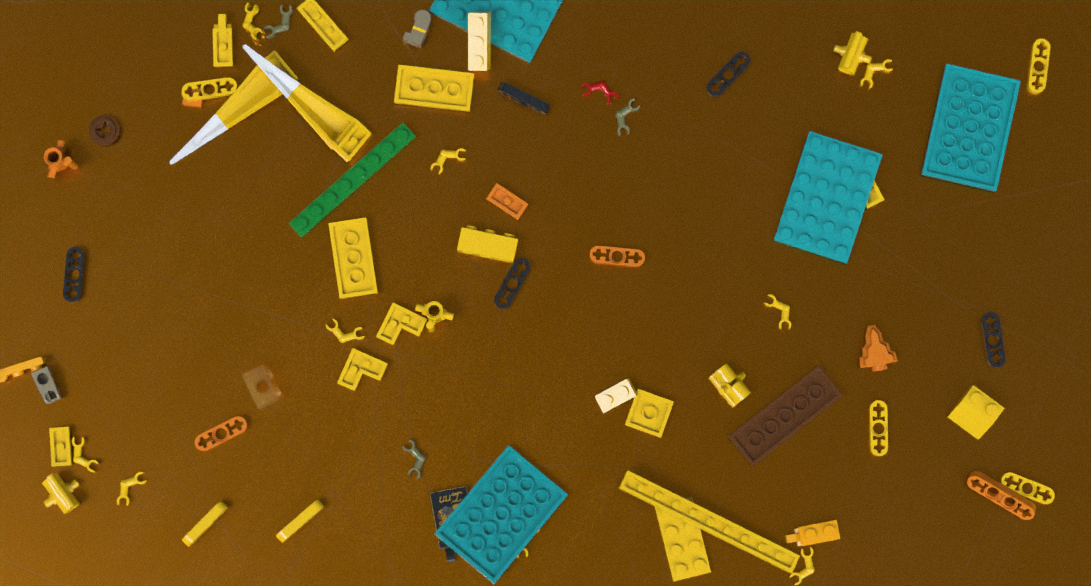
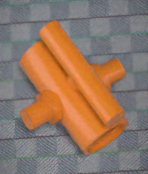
(63, 161)

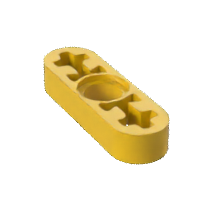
(1041, 80)
(222, 81)
(872, 443)
(1042, 488)
(300, 520)
(205, 523)

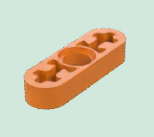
(621, 263)
(231, 422)

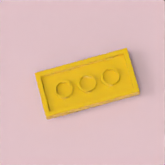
(434, 88)
(353, 258)
(682, 546)

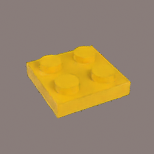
(649, 413)

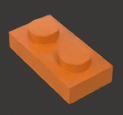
(507, 201)

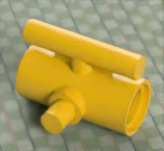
(853, 53)
(443, 314)
(730, 384)
(60, 493)

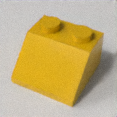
(975, 412)

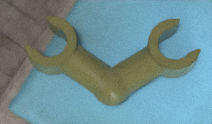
(282, 27)
(620, 116)
(420, 458)

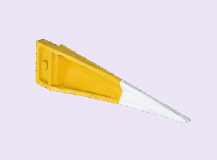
(249, 97)
(333, 125)

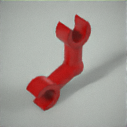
(597, 86)

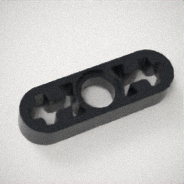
(733, 60)
(523, 98)
(68, 288)
(500, 293)
(985, 326)

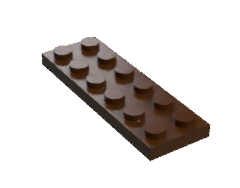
(785, 416)

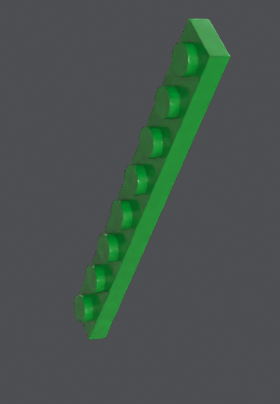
(352, 180)

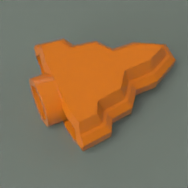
(876, 351)

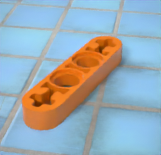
(1003, 492)

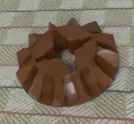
(99, 123)

